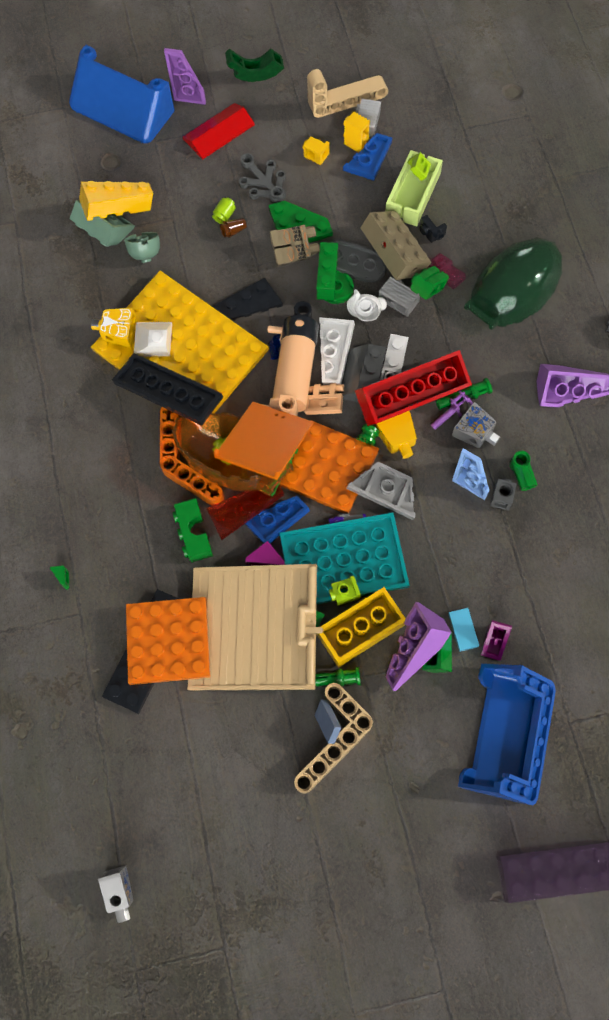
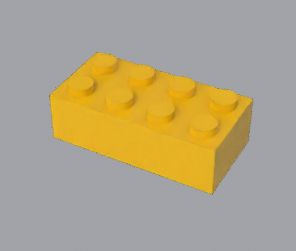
(361, 627)

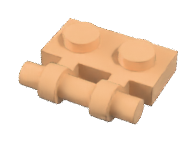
(325, 403)

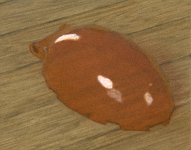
(196, 448)

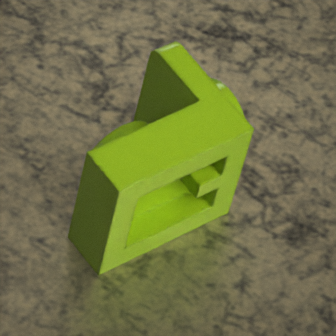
(419, 166)

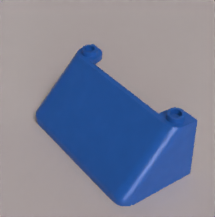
(120, 100)
(511, 734)

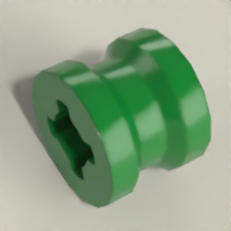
(368, 434)

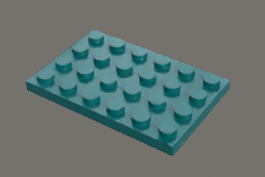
(356, 548)

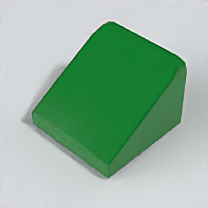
(62, 575)

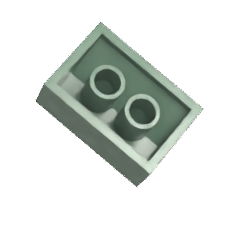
(107, 230)

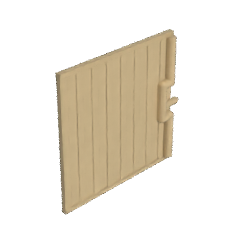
(259, 626)

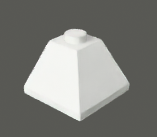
(153, 338)

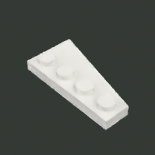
(335, 346)

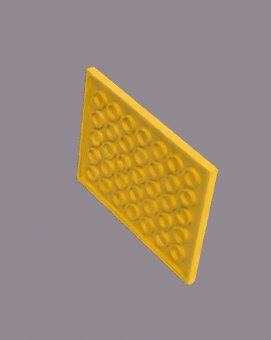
(203, 340)

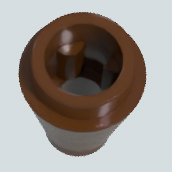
(232, 227)

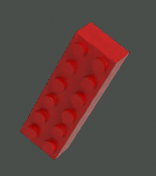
(413, 388)

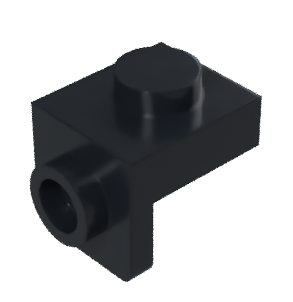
(429, 229)

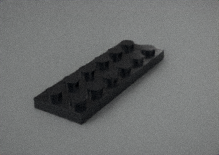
(168, 389)
(118, 690)

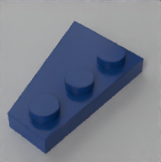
(370, 158)
(278, 519)

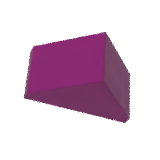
(264, 556)
(496, 640)

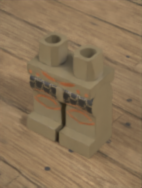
(298, 244)

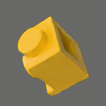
(316, 150)

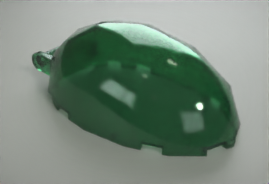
(516, 282)

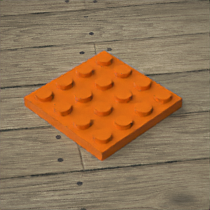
(327, 465)
(167, 641)

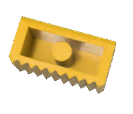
(356, 131)

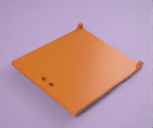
(264, 440)

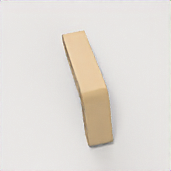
(327, 102)
(343, 747)

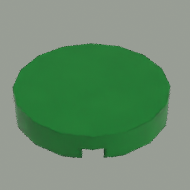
(343, 289)

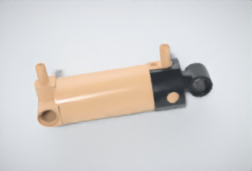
(295, 360)

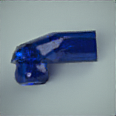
(274, 344)

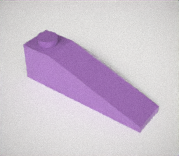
(183, 79)
(564, 385)
(421, 641)

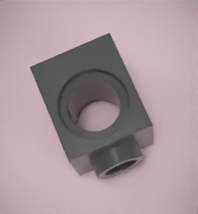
(500, 501)

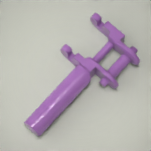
(452, 410)

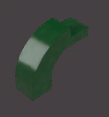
(255, 69)

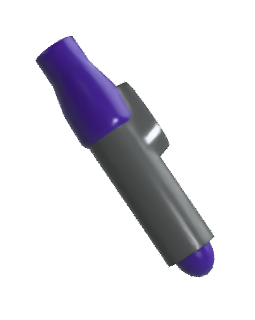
(345, 517)

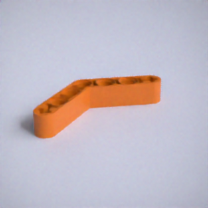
(180, 468)

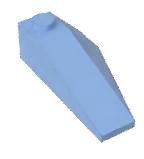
(471, 474)

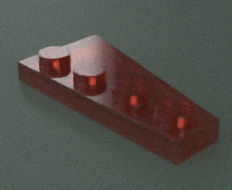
(239, 509)

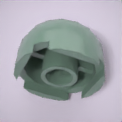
(143, 246)

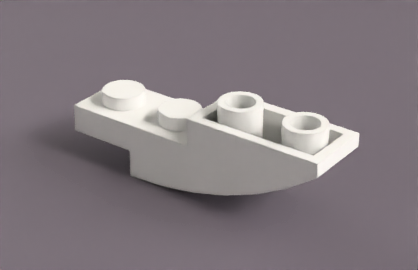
(394, 356)

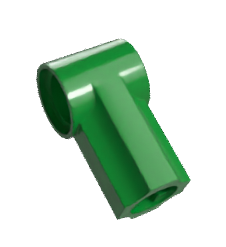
(523, 473)

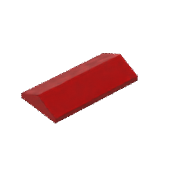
(219, 130)

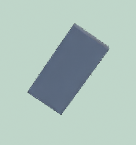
(327, 721)

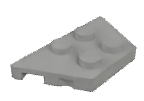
(386, 488)

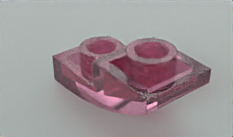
(446, 265)

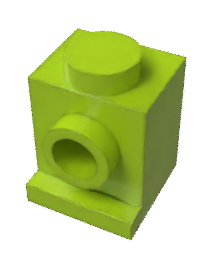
(342, 598)

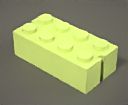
(410, 193)

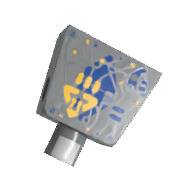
(476, 427)
(117, 883)

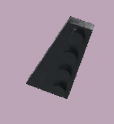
(252, 299)

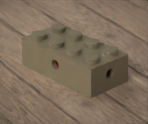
(395, 244)

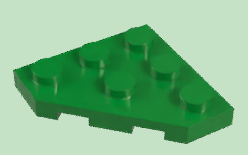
(289, 215)

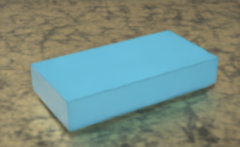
(463, 629)

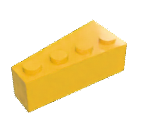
(114, 198)

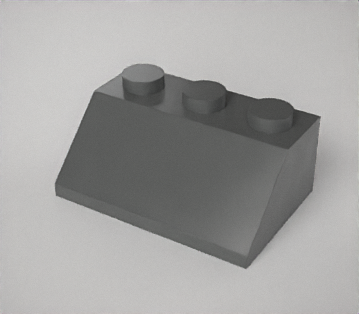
(362, 369)

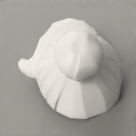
(365, 306)

